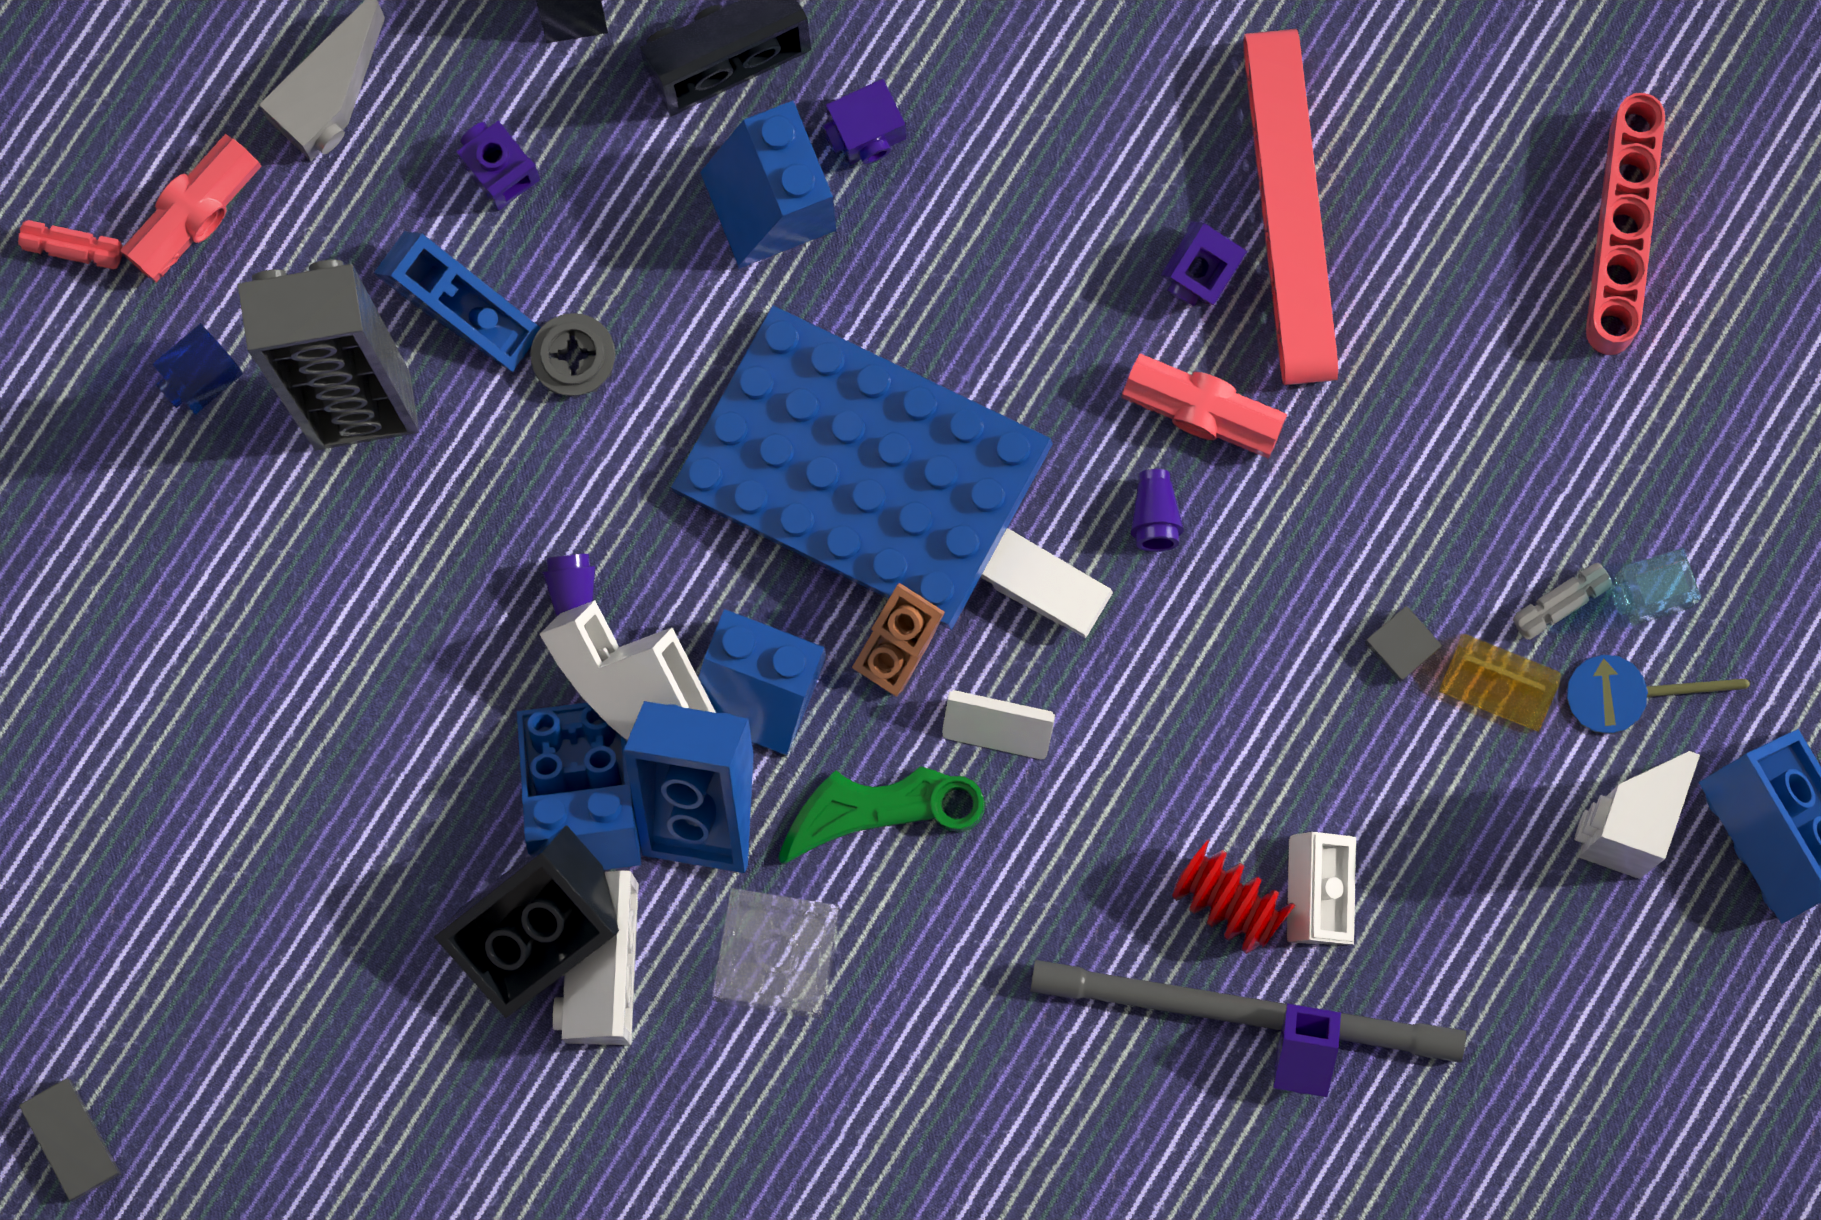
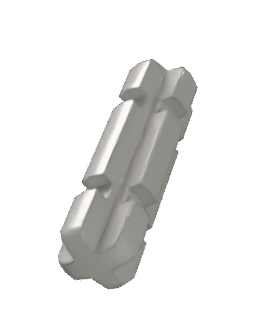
(1562, 601)

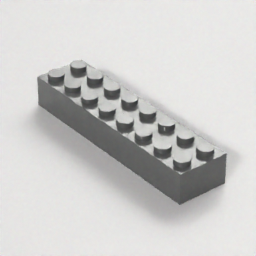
(328, 354)

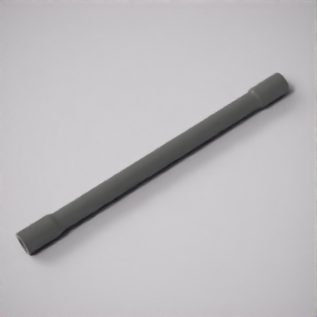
(1079, 983)

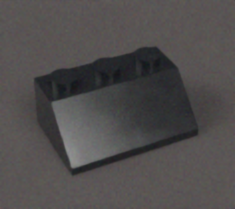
(724, 49)
(532, 922)

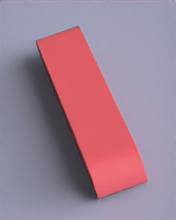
(1633, 200)

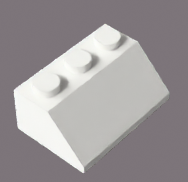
(1637, 818)
(601, 987)

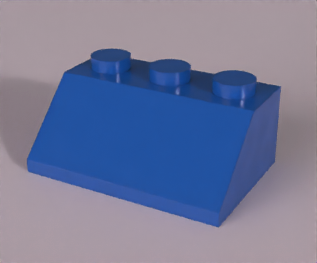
(1774, 818)

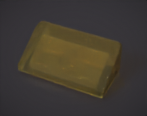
(1500, 682)

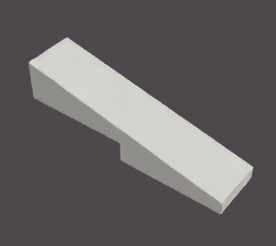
(1046, 583)

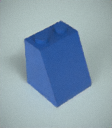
(769, 186)

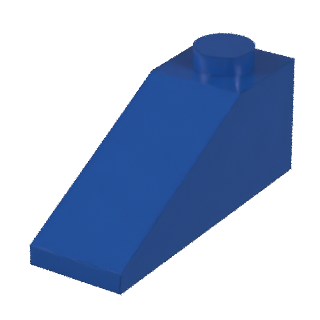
(457, 299)

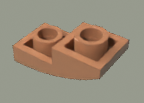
(898, 639)

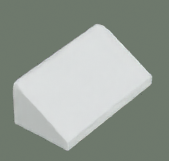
(998, 725)
(1321, 888)

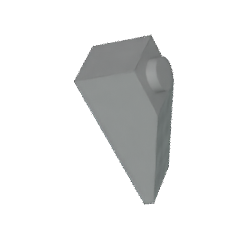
(322, 91)

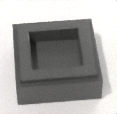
(1403, 644)

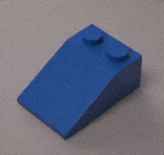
(691, 785)

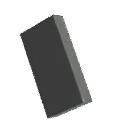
(70, 1139)

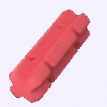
(70, 244)

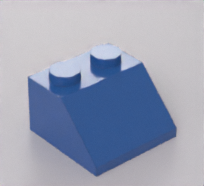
(761, 677)

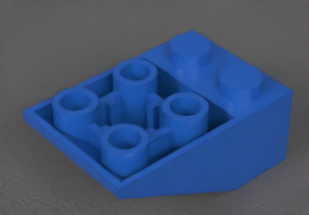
(578, 779)

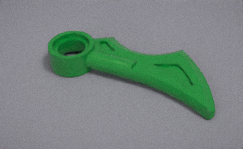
(848, 807)

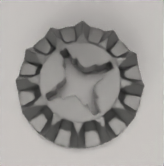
(554, 340)

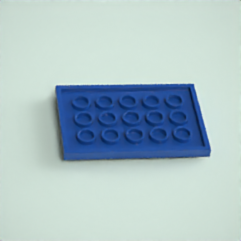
(861, 464)

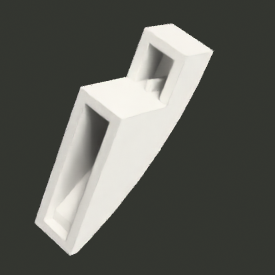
(623, 677)

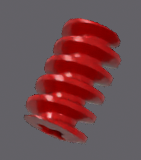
(1230, 899)

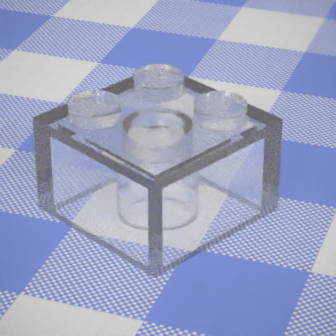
(776, 953)

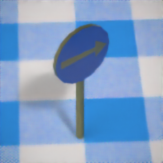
(1612, 694)

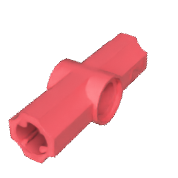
(190, 208)
(1204, 405)

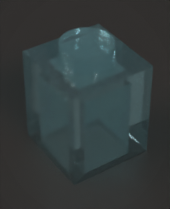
(1655, 587)

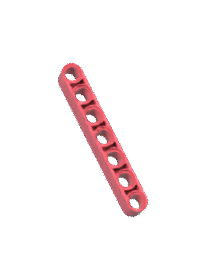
(1290, 207)

